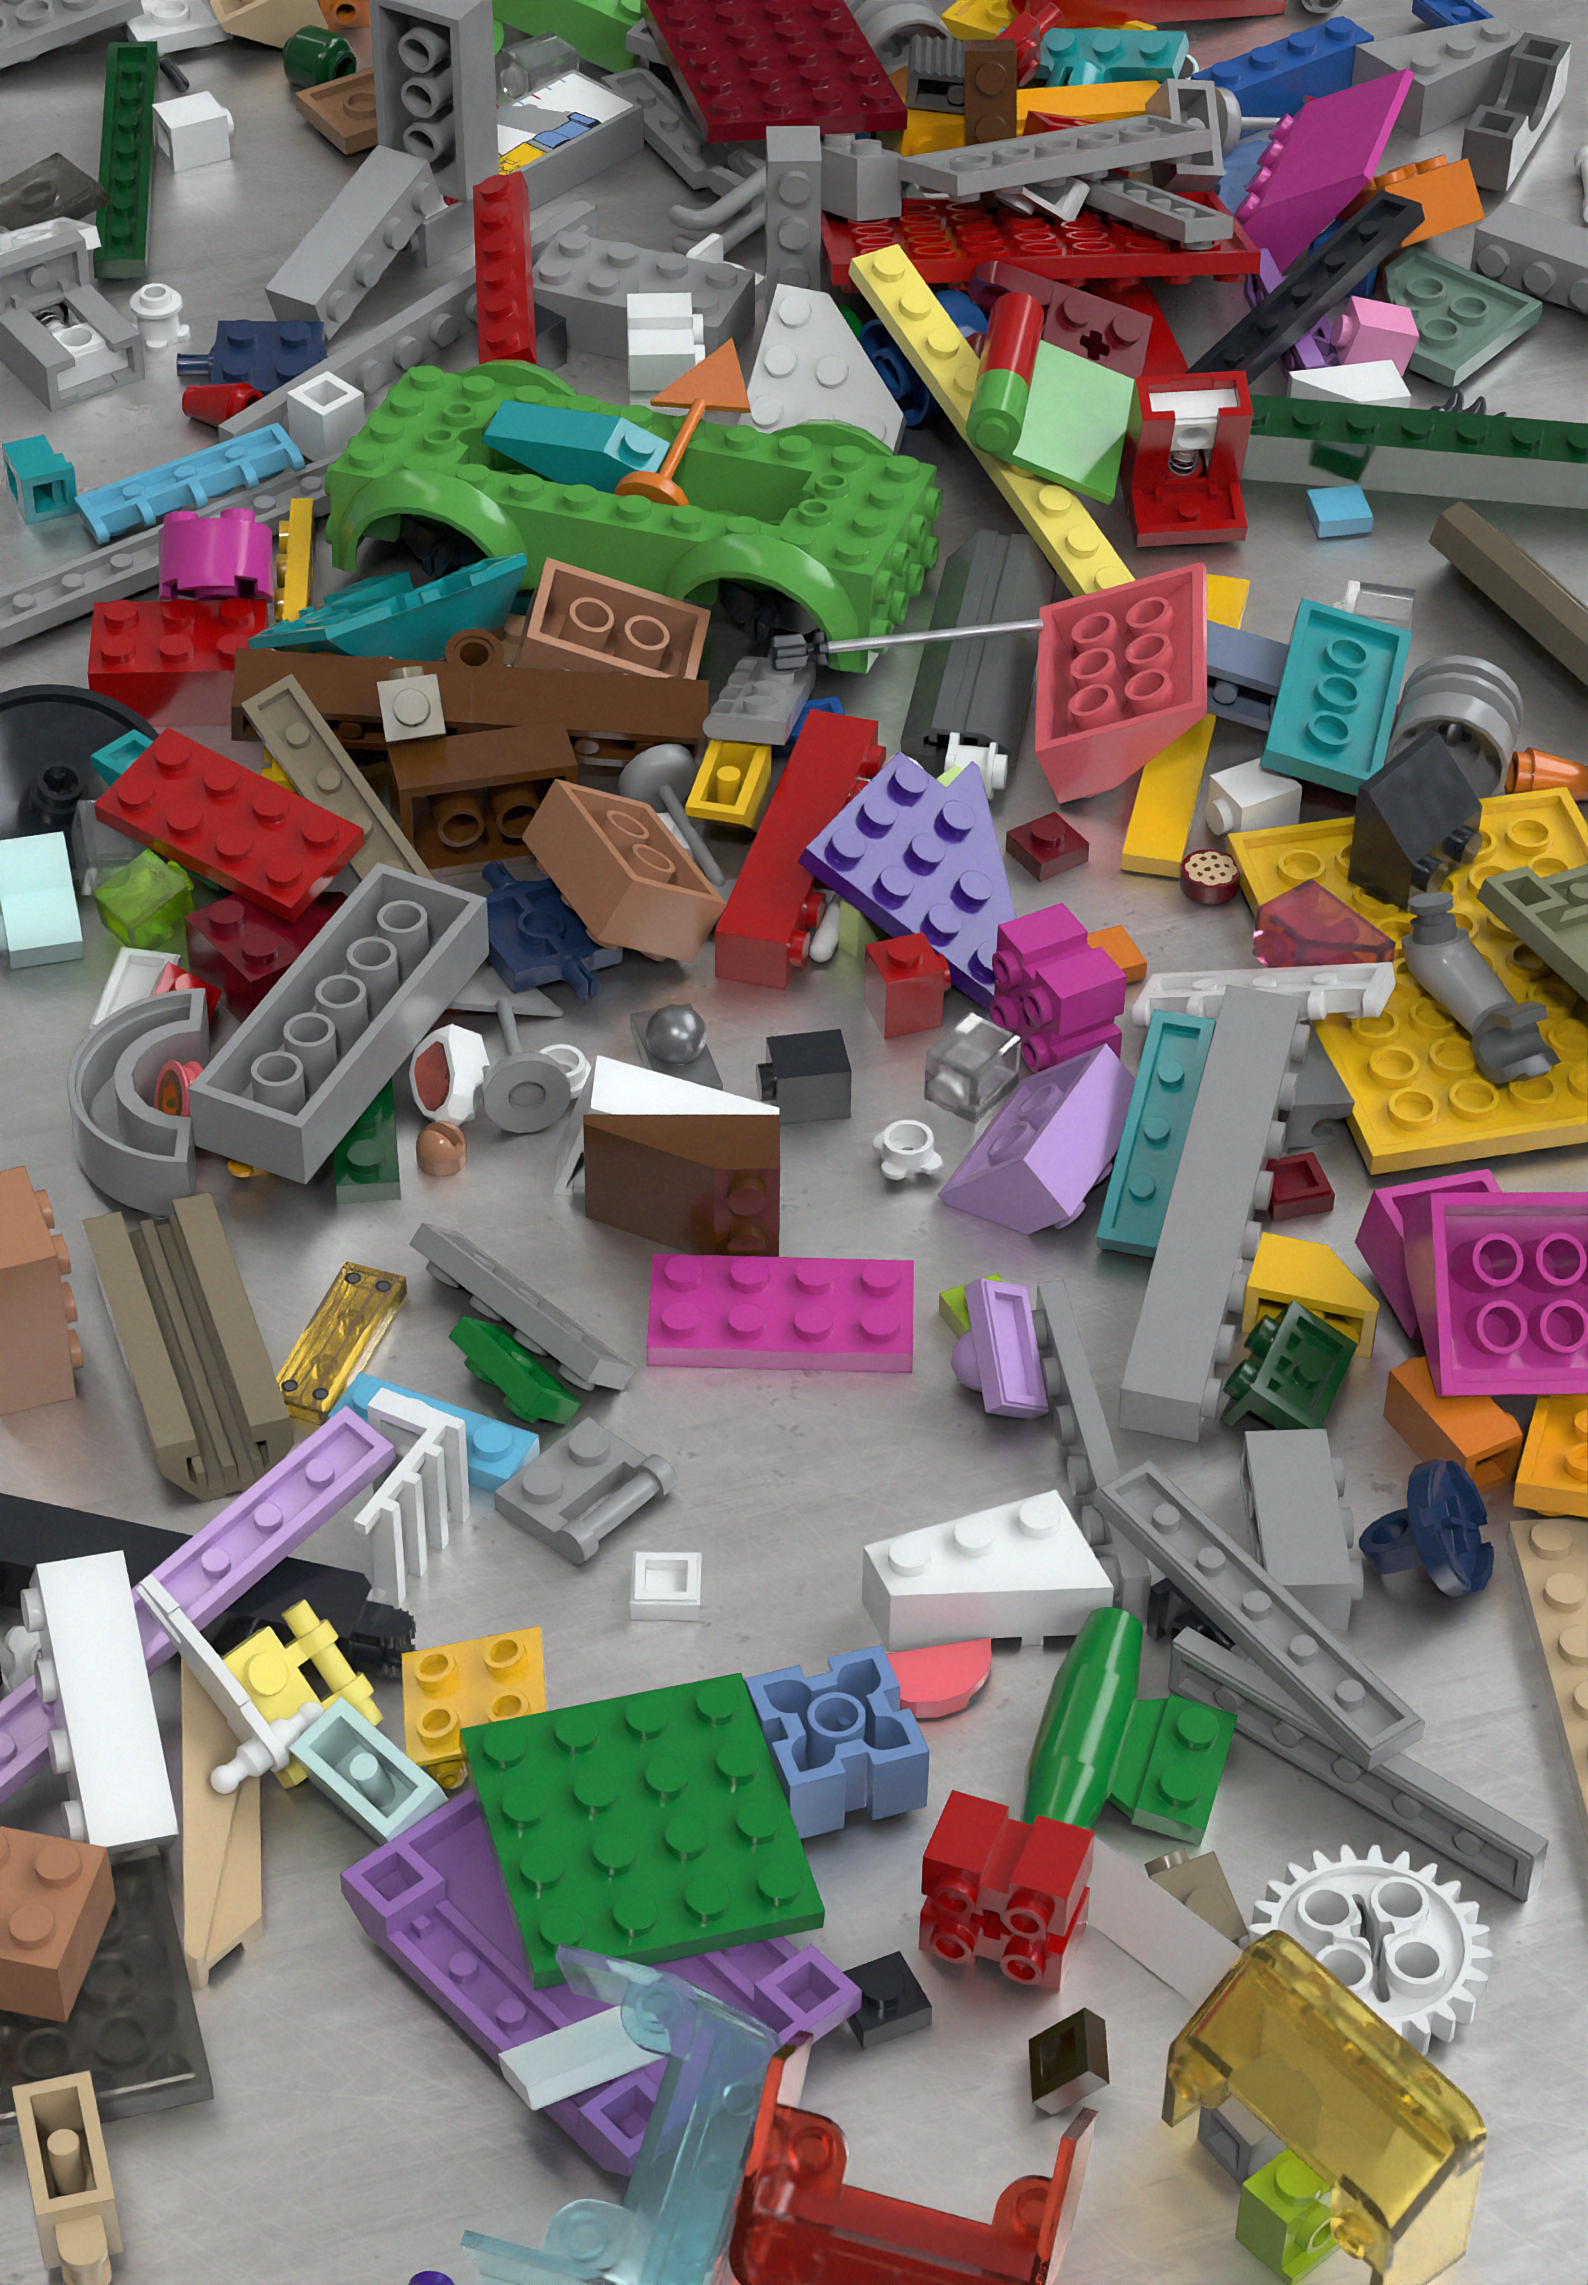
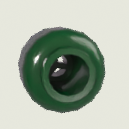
(317, 57)

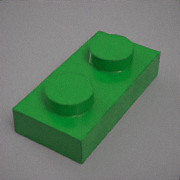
(506, 1363)

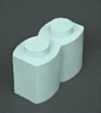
(38, 902)

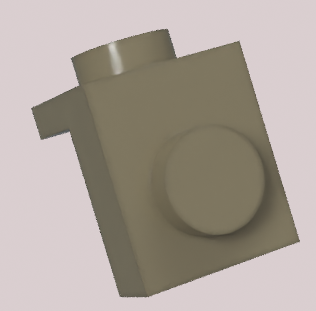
(1201, 1888)

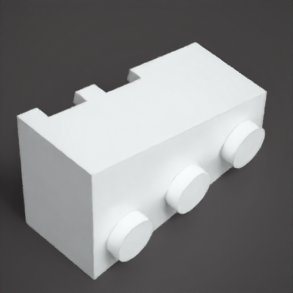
(628, 1089)
(985, 1576)

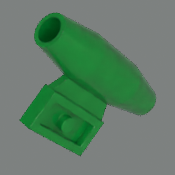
(1101, 1743)

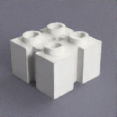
(662, 345)

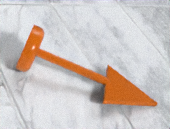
(710, 385)

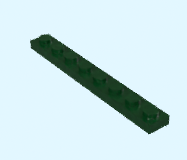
(127, 160)

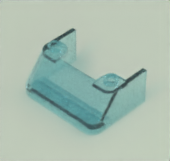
(692, 2155)

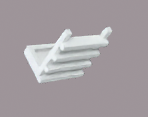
(416, 1492)

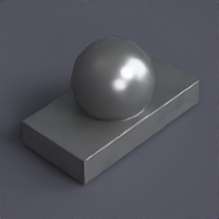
(675, 1044)

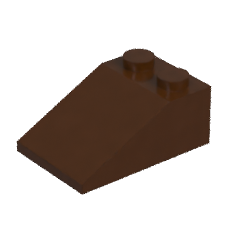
(687, 1179)

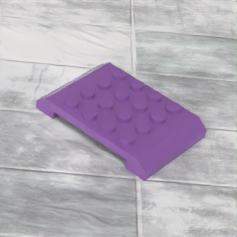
(446, 1923)

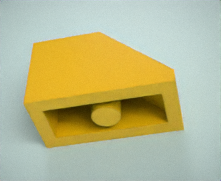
(732, 785)
(1315, 1279)

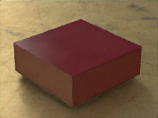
(1298, 1187)

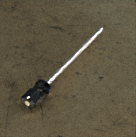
(792, 651)

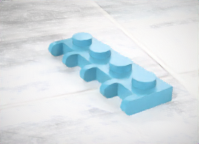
(188, 480)

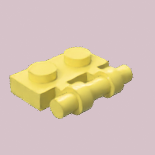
(278, 1687)

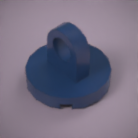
(1434, 1531)

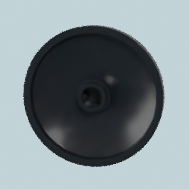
(48, 753)

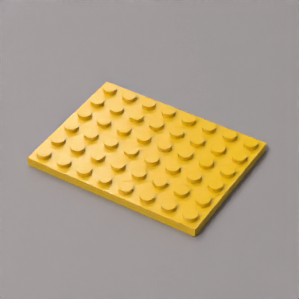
(1414, 1064)

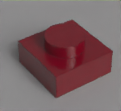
(1047, 846)

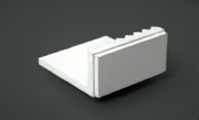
(1056, 201)

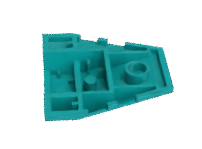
(395, 620)

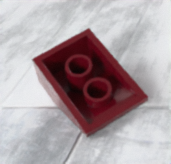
(250, 948)

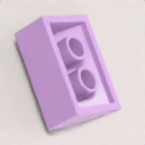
(1046, 1145)

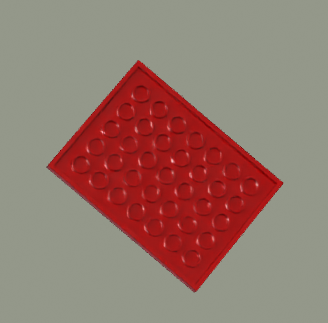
(951, 239)

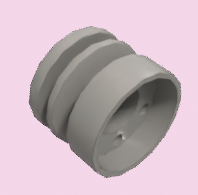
(892, 25)
(1471, 709)

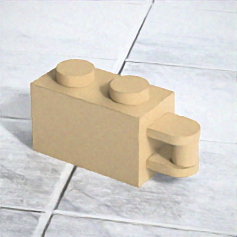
(69, 2177)

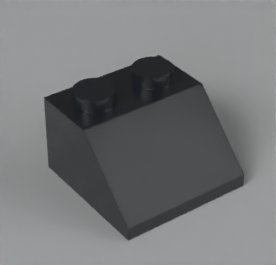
(1414, 823)

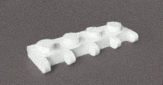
(1324, 989)

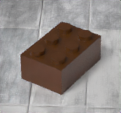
(476, 793)

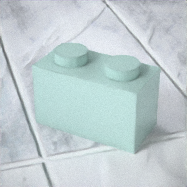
(365, 1773)

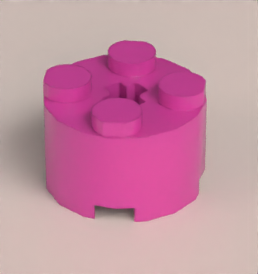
(215, 557)

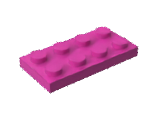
(781, 1313)

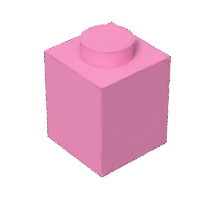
(1374, 333)

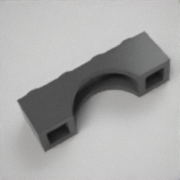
(1504, 135)

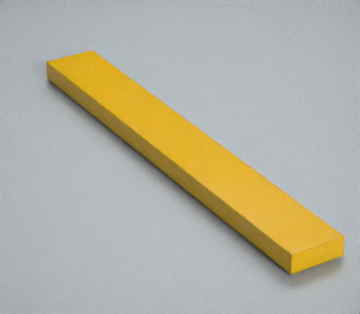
(1175, 776)

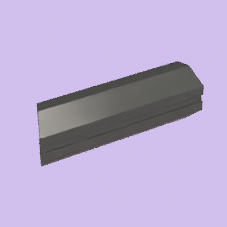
(986, 681)

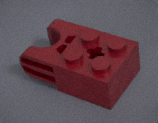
(1072, 320)

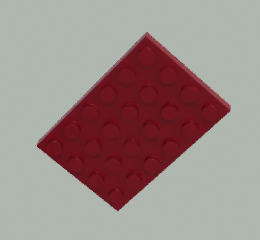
(773, 66)

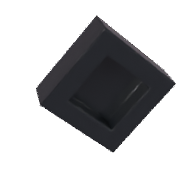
(889, 2002)

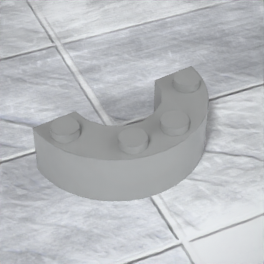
(111, 1085)

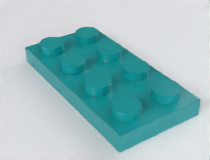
(1335, 698)

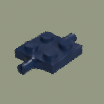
(258, 353)
(540, 937)

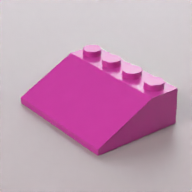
(1319, 164)
(1501, 1290)

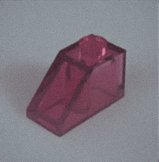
(1314, 930)

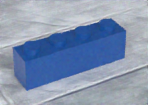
(1278, 75)

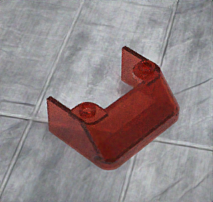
(812, 2229)

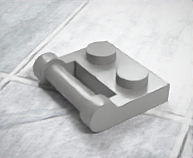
(572, 1478)

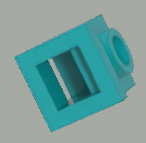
(39, 480)

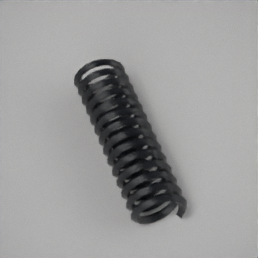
(174, 75)

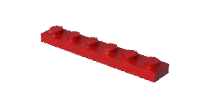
(504, 269)

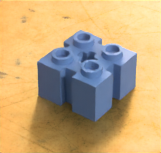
(841, 1740)

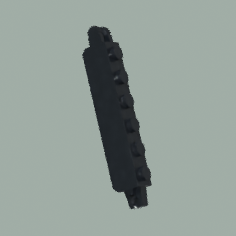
(368, 1631)

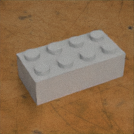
(438, 87)
(590, 283)

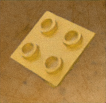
(465, 1688)

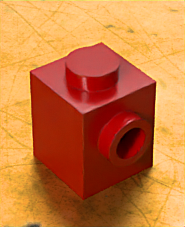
(905, 984)

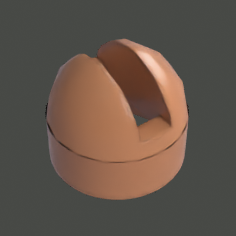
(441, 1149)

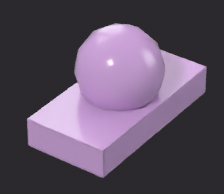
(1001, 1350)

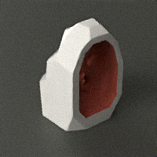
(449, 1074)

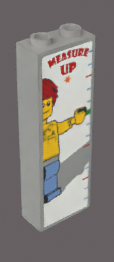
(556, 140)

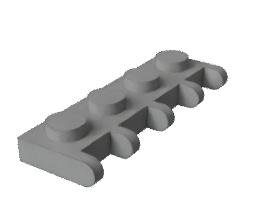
(760, 702)

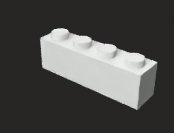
(100, 1704)

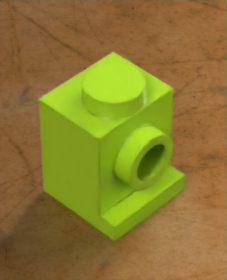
(1286, 2217)

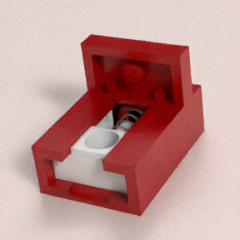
(1186, 458)

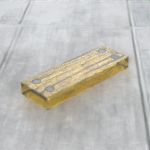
(339, 1340)

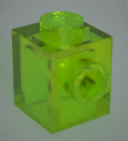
(145, 901)

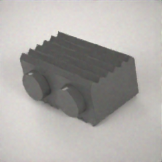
(935, 75)

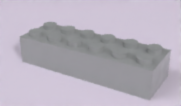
(339, 1023)

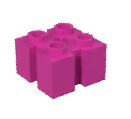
(1055, 988)

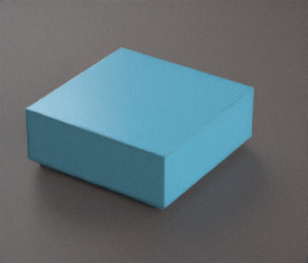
(1339, 511)

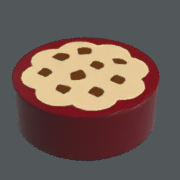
(1209, 876)

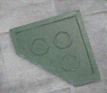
(1457, 314)

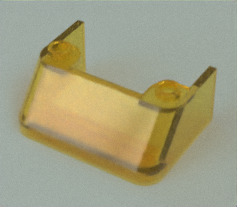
(1343, 2098)

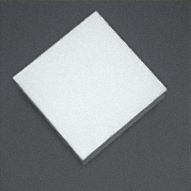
(666, 1586)

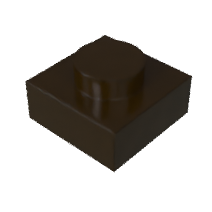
(1068, 2061)

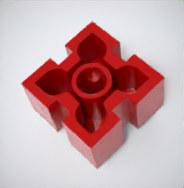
(1005, 1890)

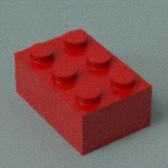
(172, 656)

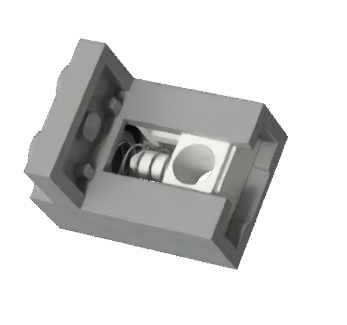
(59, 328)

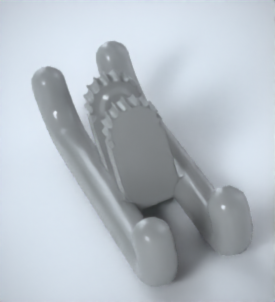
(738, 190)

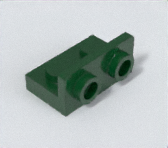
(1290, 1370)

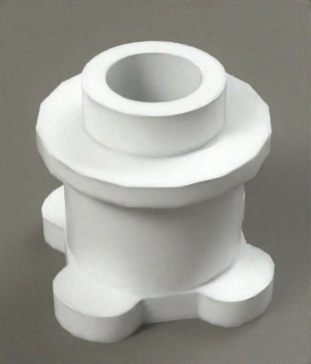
(158, 318)
(991, 764)

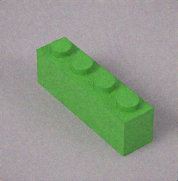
(589, 26)

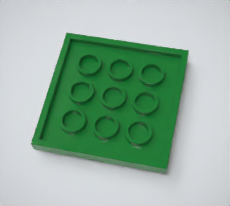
(640, 1827)

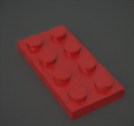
(229, 824)

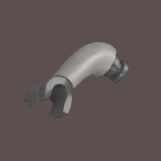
(1460, 979)

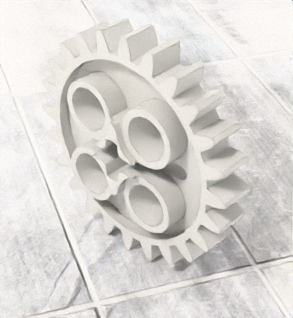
(1416, 1932)

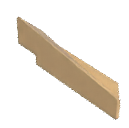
(218, 1840)

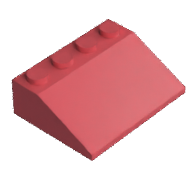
(1119, 679)

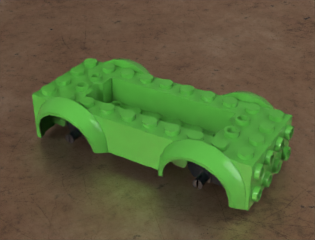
(781, 524)

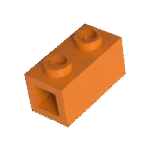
(1453, 1427)

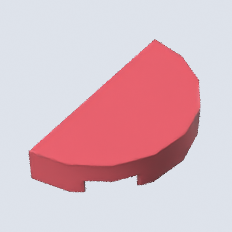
(942, 1676)

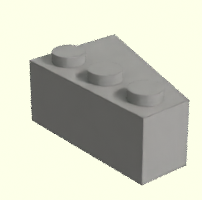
(1452, 69)

